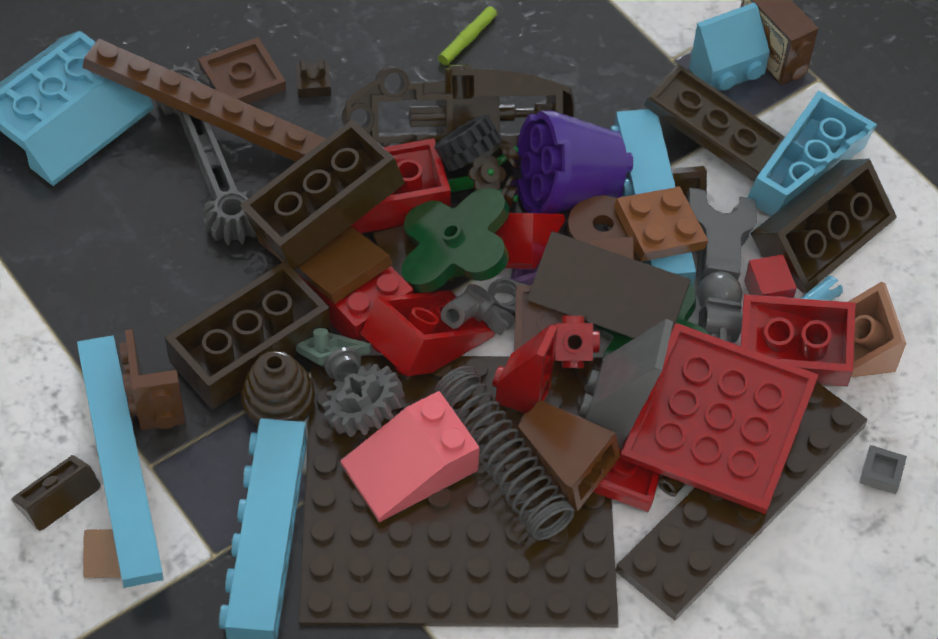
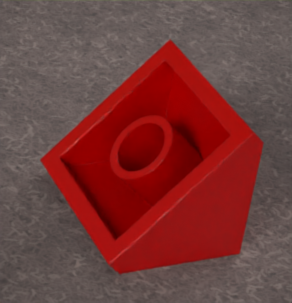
(527, 237)

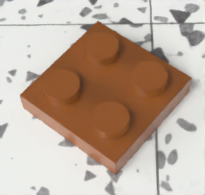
(660, 223)

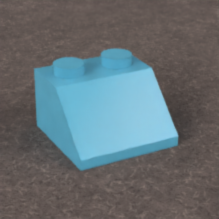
(730, 48)

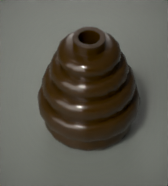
(277, 389)

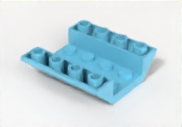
(64, 110)

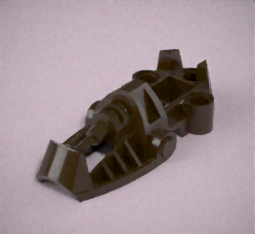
(458, 99)

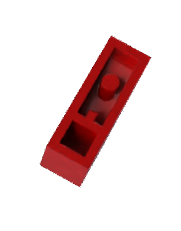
(527, 372)

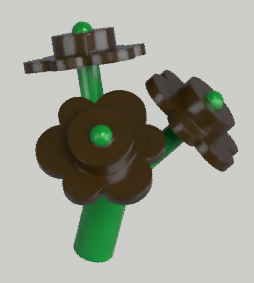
(489, 174)

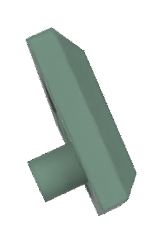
(324, 343)

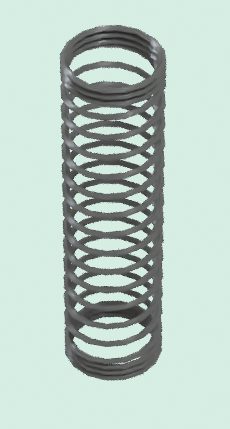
(550, 510)

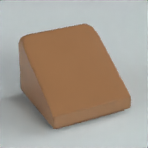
(100, 554)

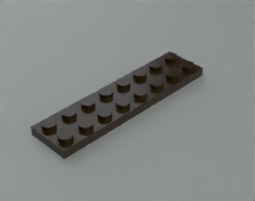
(710, 532)

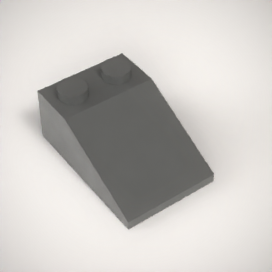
(625, 381)

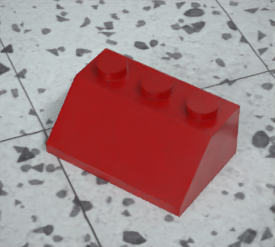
(423, 181)

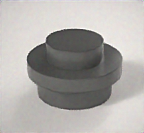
(341, 362)

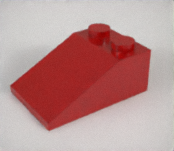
(352, 311)
(803, 334)
(415, 337)

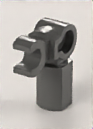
(479, 305)

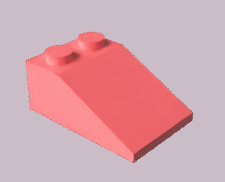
(412, 457)

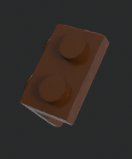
(151, 396)

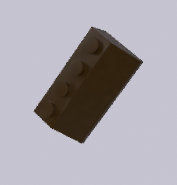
(827, 222)

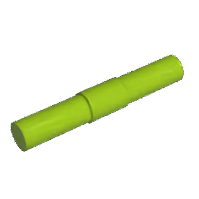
(467, 35)

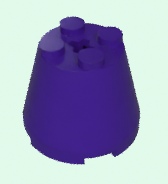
(568, 162)

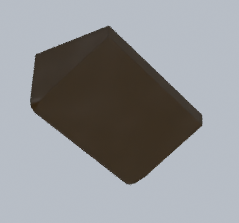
(57, 492)

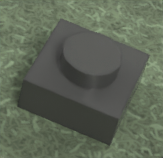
(883, 469)

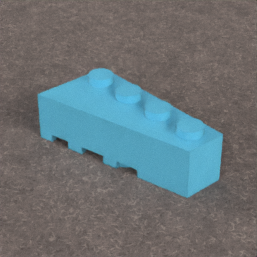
(813, 146)

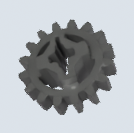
(363, 400)

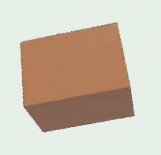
(877, 333)

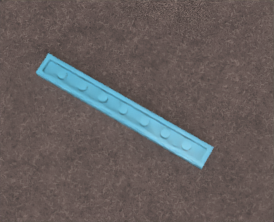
(119, 463)

